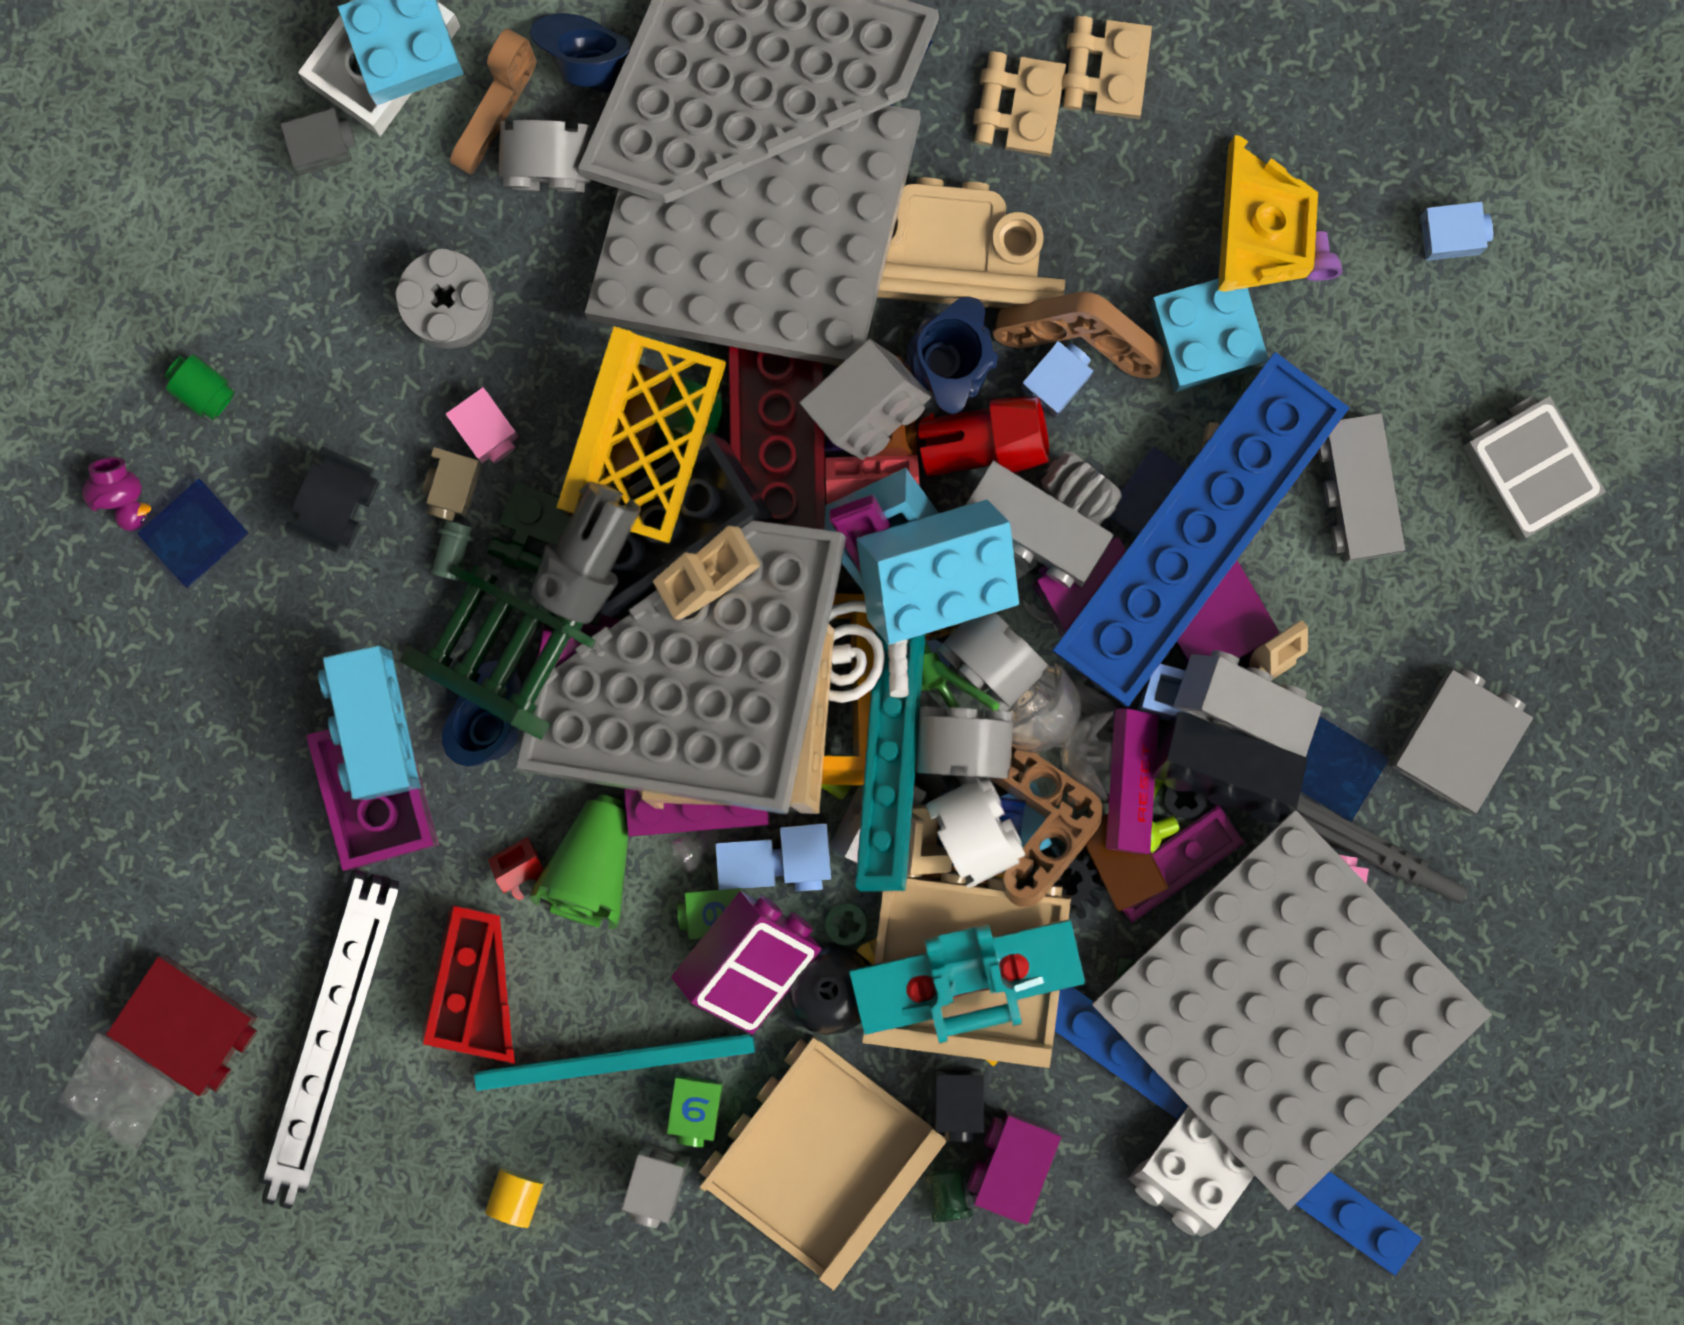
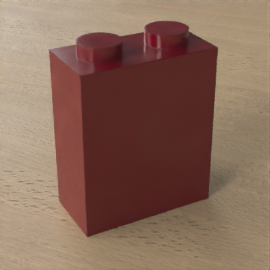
(184, 1027)

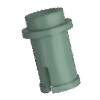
(451, 548)

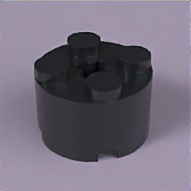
(331, 500)

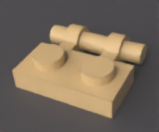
(1121, 68)
(1034, 104)

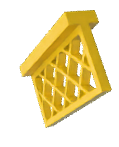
(607, 411)

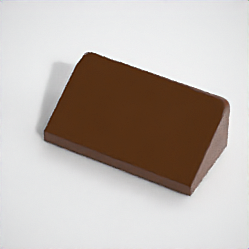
(1126, 875)

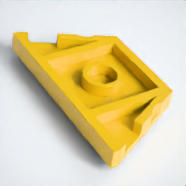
(1265, 222)

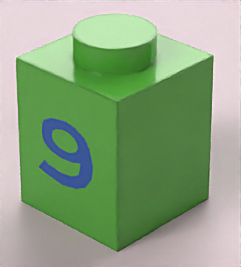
(703, 910)
(694, 1110)

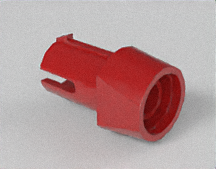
(1008, 433)

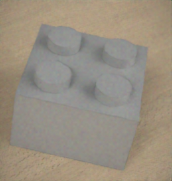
(866, 400)

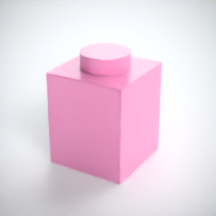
(483, 427)

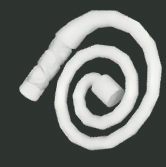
(845, 653)

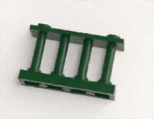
(464, 676)

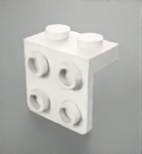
(1192, 1176)

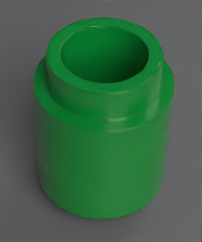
(198, 386)

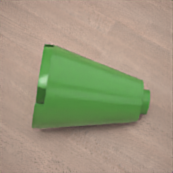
(588, 866)

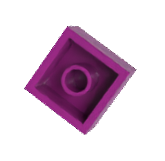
(1014, 1166)

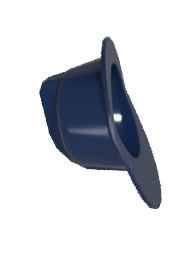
(583, 49)
(475, 734)

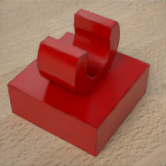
(516, 866)

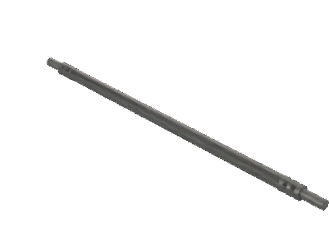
(1325, 823)

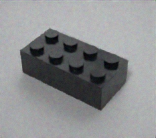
(715, 498)

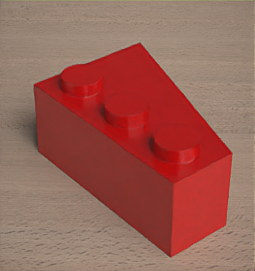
(469, 988)

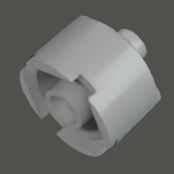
(542, 153)
(446, 273)
(993, 658)
(964, 742)

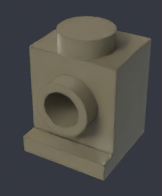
(451, 484)

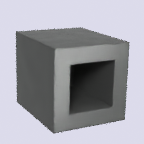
(318, 141)

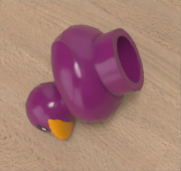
(118, 488)

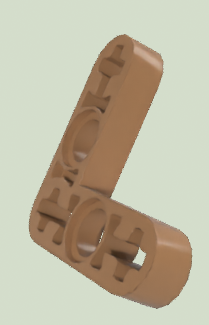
(511, 67)
(1085, 317)
(1057, 825)

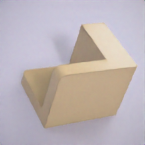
(924, 853)

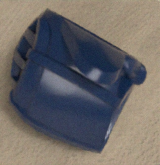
(953, 353)

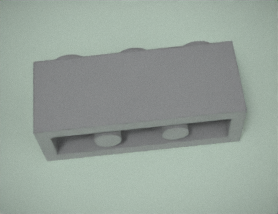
(1361, 490)
(1044, 527)
(1247, 702)
(655, 1185)

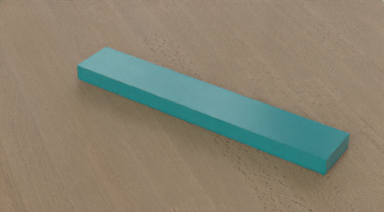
(890, 777)
(614, 1061)

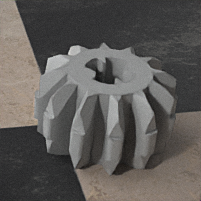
(1081, 487)

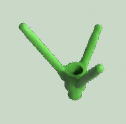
(936, 675)

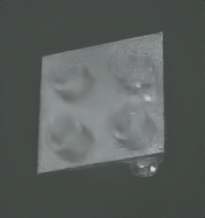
(117, 1092)

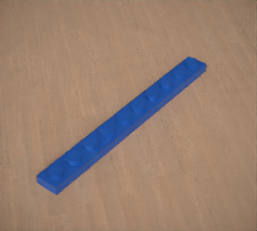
(1329, 1201)

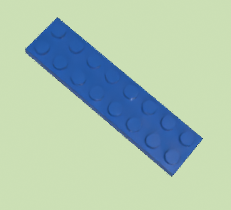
(1200, 529)

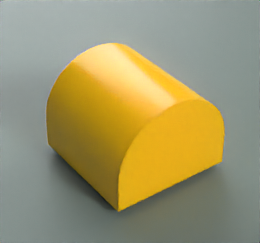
(514, 1198)

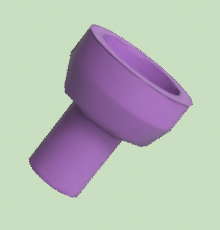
(1326, 264)

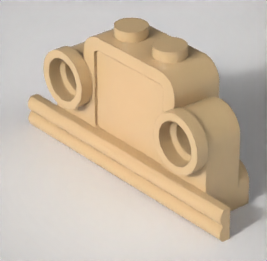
(964, 246)

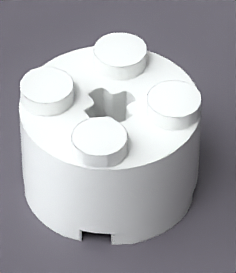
(974, 833)

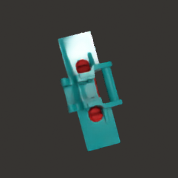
(964, 963)

